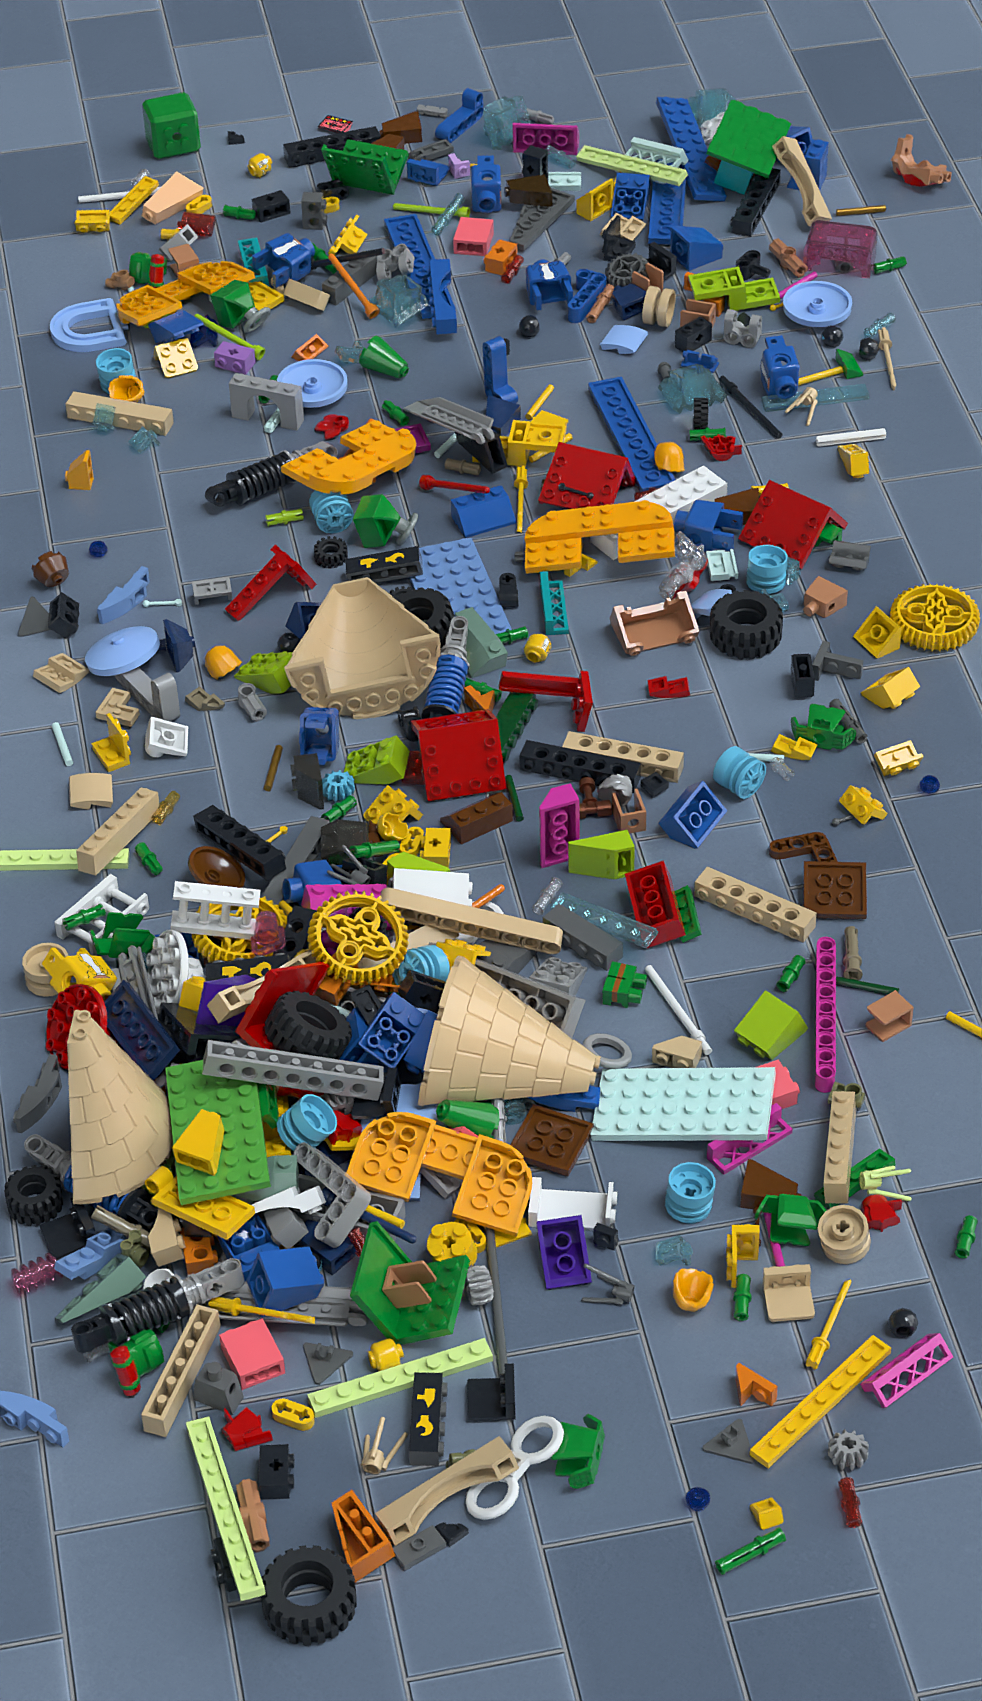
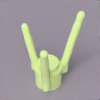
(872, 1179)

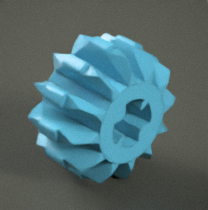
(337, 785)

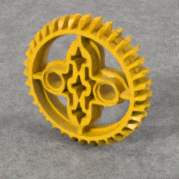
(935, 617)
(368, 936)
(234, 947)

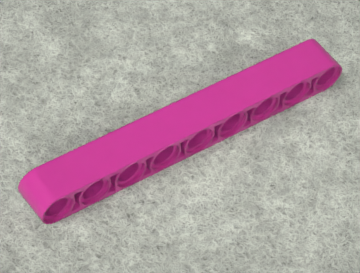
(825, 1015)

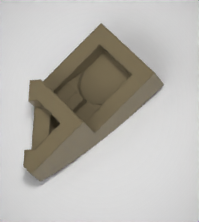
(203, 701)

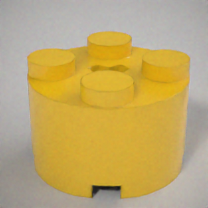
(451, 1241)

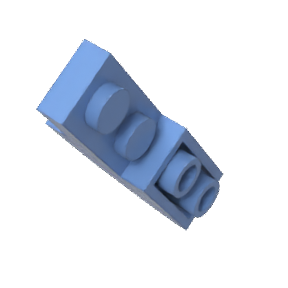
(126, 598)
(93, 1257)
(23, 1410)

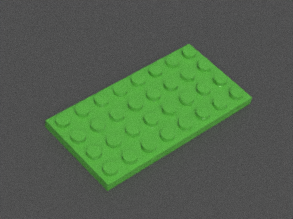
(243, 1149)

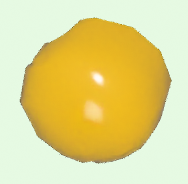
(391, 828)

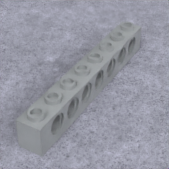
(293, 1070)

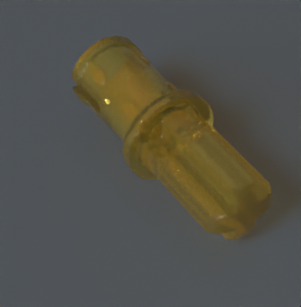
(165, 808)

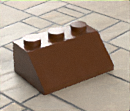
(479, 817)

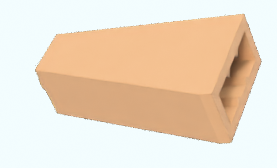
(171, 198)

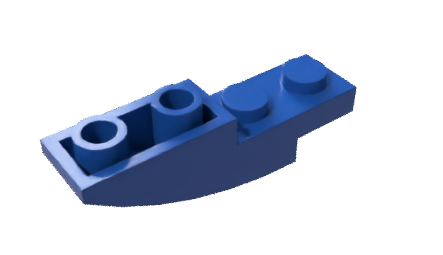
(571, 1100)

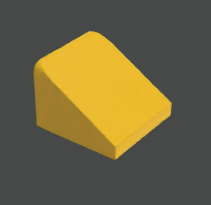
(767, 1513)

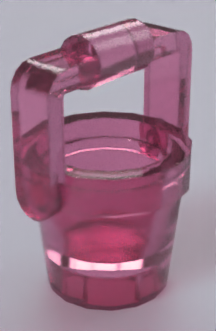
(267, 934)

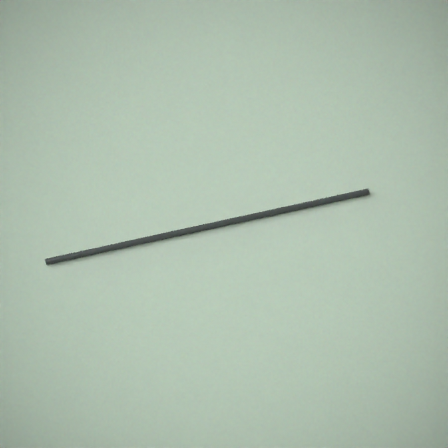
(497, 1303)

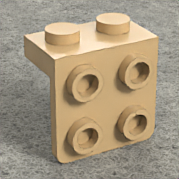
(788, 1292)

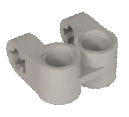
(391, 260)
(736, 332)

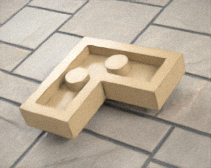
(116, 705)

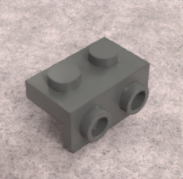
(850, 555)

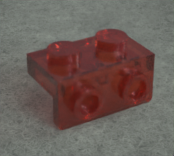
(200, 223)
(414, 769)

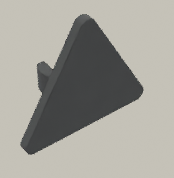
(34, 619)
(325, 1360)
(731, 1443)

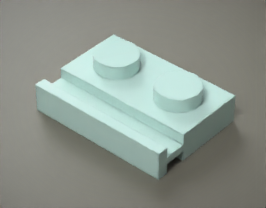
(565, 181)
(721, 565)

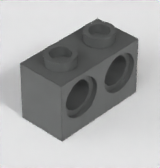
(313, 210)

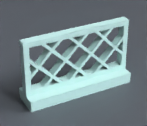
(657, 151)

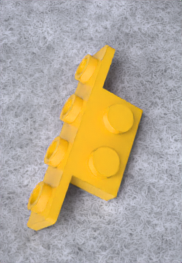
(350, 238)

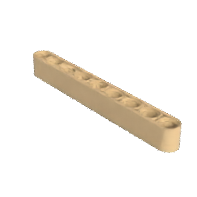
(474, 921)

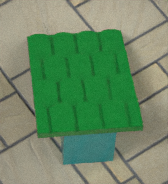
(745, 145)

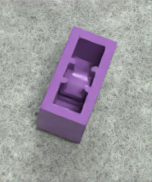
(234, 357)

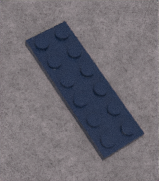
(139, 1030)

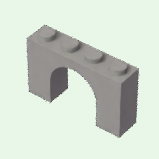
(286, 396)

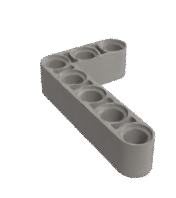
(155, 695)
(350, 1200)

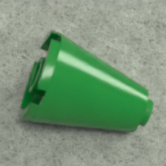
(383, 358)
(475, 1116)

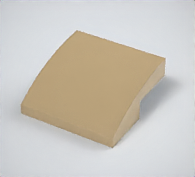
(629, 228)
(61, 672)
(90, 789)

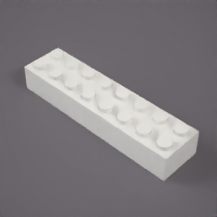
(675, 496)

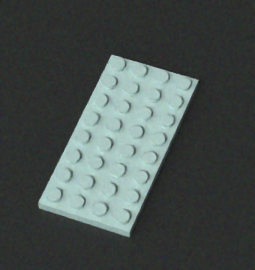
(684, 1104)

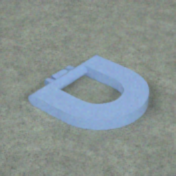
(75, 342)

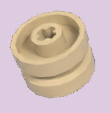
(659, 306)
(36, 976)
(844, 1234)

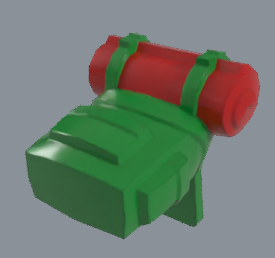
(148, 268)
(135, 1359)

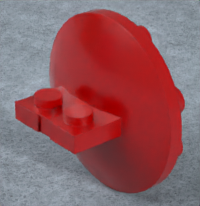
(61, 1014)

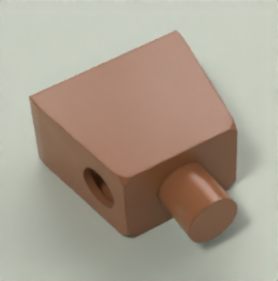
(824, 598)

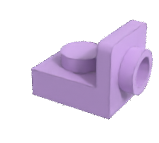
(457, 167)

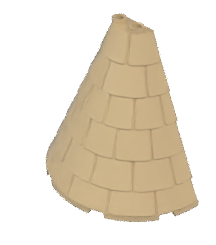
(363, 653)
(497, 1046)
(115, 1116)

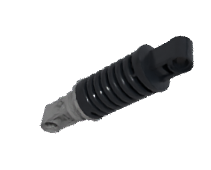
(259, 477)
(156, 1305)

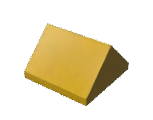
(879, 634)

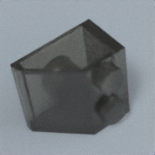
(308, 779)
(341, 833)

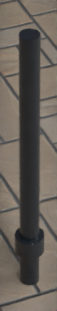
(350, 257)
(732, 388)

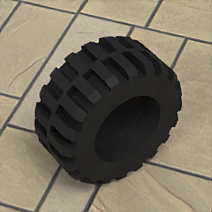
(429, 606)
(746, 640)
(307, 1026)
(315, 1621)

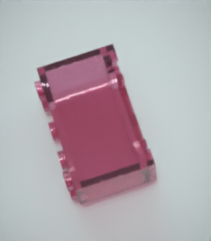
(841, 243)

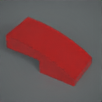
(663, 688)

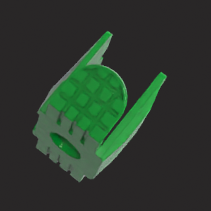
(824, 728)
(123, 936)
(791, 1217)
(578, 1448)

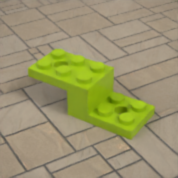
(731, 285)

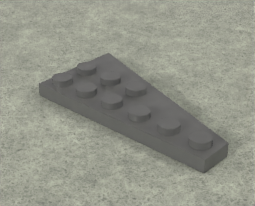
(537, 219)

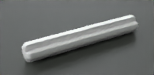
(850, 437)

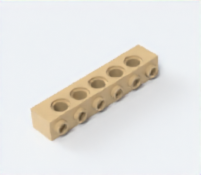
(652, 759)
(755, 904)

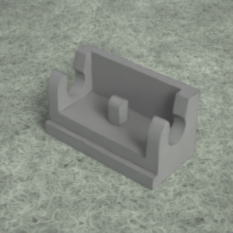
(211, 588)

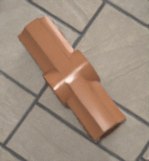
(788, 257)
(253, 1514)

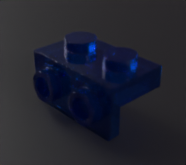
(204, 335)

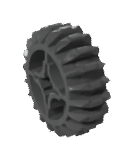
(620, 269)

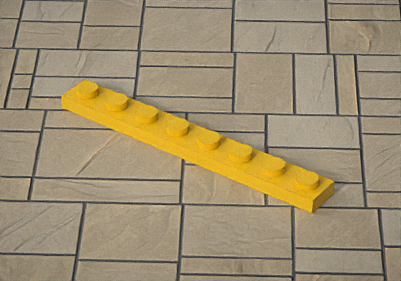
(820, 1401)

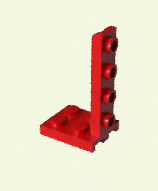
(265, 580)
(573, 687)

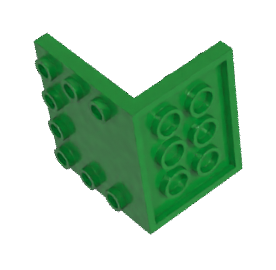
(366, 165)
(411, 1322)

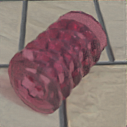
(34, 1272)

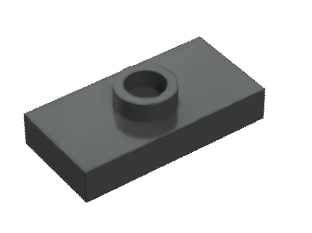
(419, 1547)

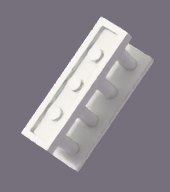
(101, 894)
(211, 924)

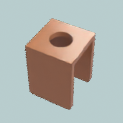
(184, 258)
(655, 278)
(696, 309)
(623, 819)
(891, 1016)
(408, 1283)

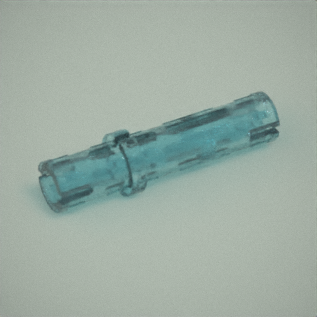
(445, 217)

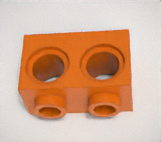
(198, 1253)

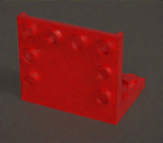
(587, 472)
(788, 521)
(460, 754)
(276, 983)

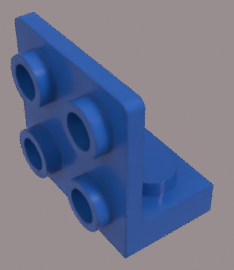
(426, 171)

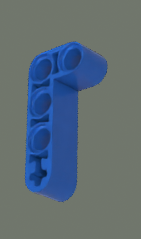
(463, 118)
(589, 286)
(496, 370)

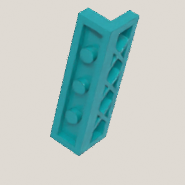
(253, 249)
(549, 608)

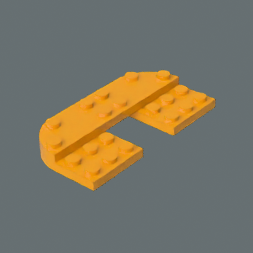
(153, 303)
(376, 452)
(556, 538)
(492, 1172)

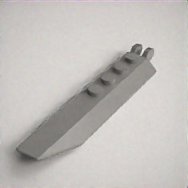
(454, 417)
(135, 973)
(329, 1308)

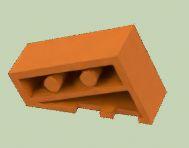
(361, 1537)

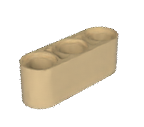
(306, 294)

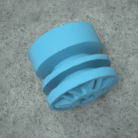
(112, 364)
(331, 511)
(767, 568)
(739, 772)
(425, 960)
(307, 1121)
(690, 1192)

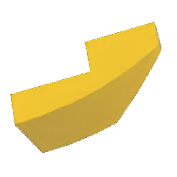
(587, 564)

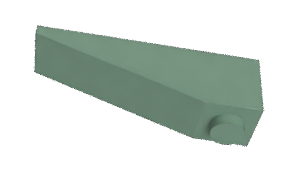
(483, 646)
(283, 1175)
(114, 1281)

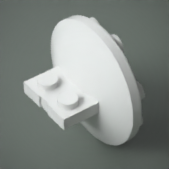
(170, 967)

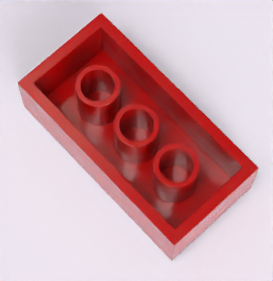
(655, 901)

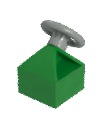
(235, 305)
(378, 519)

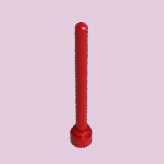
(428, 482)

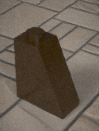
(529, 191)

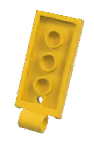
(218, 1215)

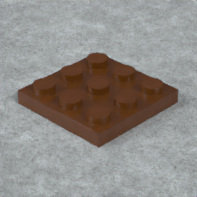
(836, 889)
(552, 1139)

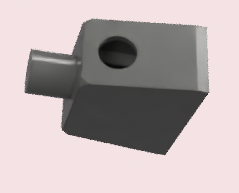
(218, 1388)

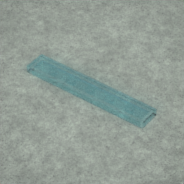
(824, 397)
(609, 921)

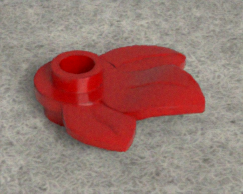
(332, 425)

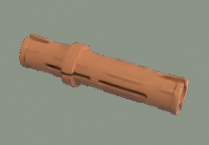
(602, 300)

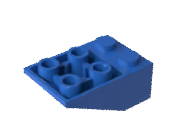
(631, 195)
(174, 327)
(391, 1030)
(354, 1052)
(247, 1242)

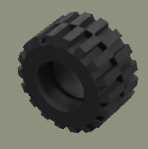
(30, 1182)

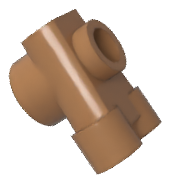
(120, 279)

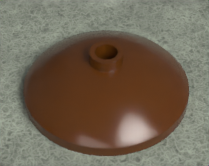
(215, 867)

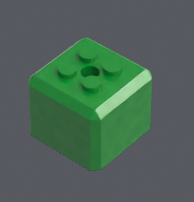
(168, 116)

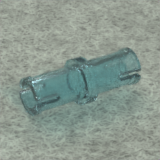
(561, 157)
(878, 324)

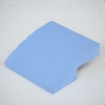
(624, 339)
(704, 603)

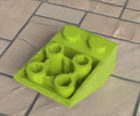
(266, 672)
(378, 762)
(602, 855)

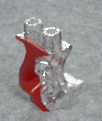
(686, 573)

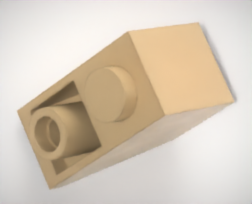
(677, 1052)

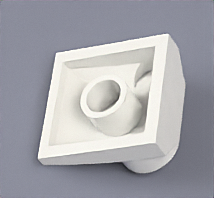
(166, 738)

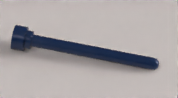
(330, 1197)

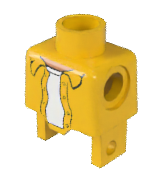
(84, 967)

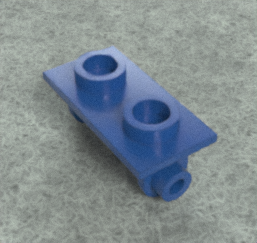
(706, 360)

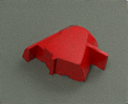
(722, 447)
(346, 1128)
(880, 1212)
(245, 1430)

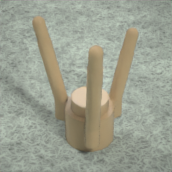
(807, 398)
(374, 1461)

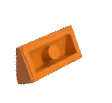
(310, 349)

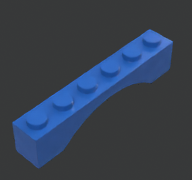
(441, 312)

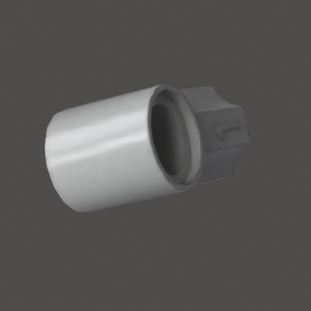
(250, 702)

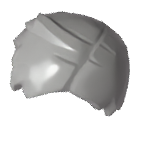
(616, 784)

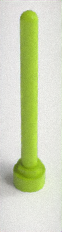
(461, 212)
(259, 350)

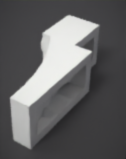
(308, 1200)

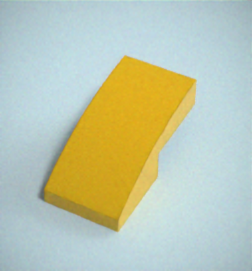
(800, 749)

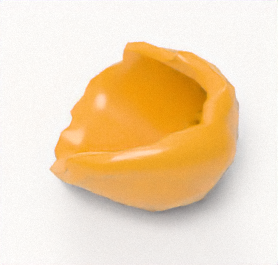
(126, 388)
(669, 457)
(221, 661)
(692, 1289)

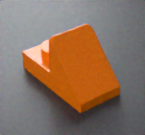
(477, 701)
(751, 1383)

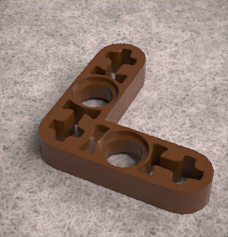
(814, 848)

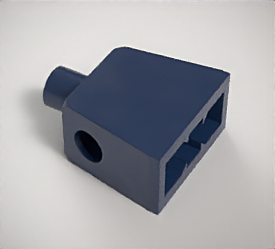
(628, 300)

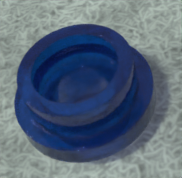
(98, 549)
(929, 784)
(697, 1504)

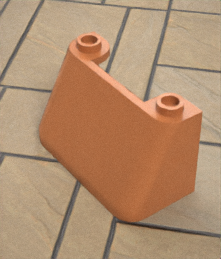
(655, 625)

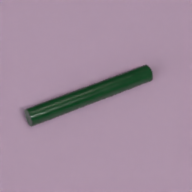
(514, 798)
(865, 985)

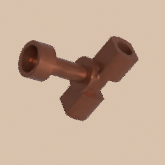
(590, 804)

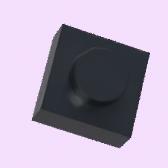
(654, 784)
(605, 1236)

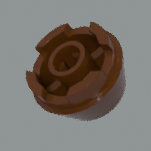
(51, 569)

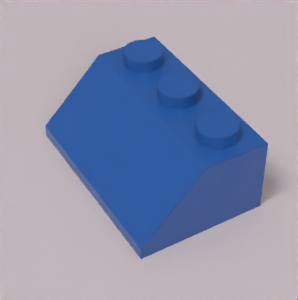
(482, 512)
(693, 815)

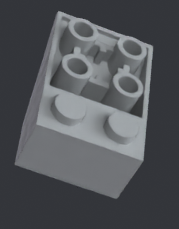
(560, 975)

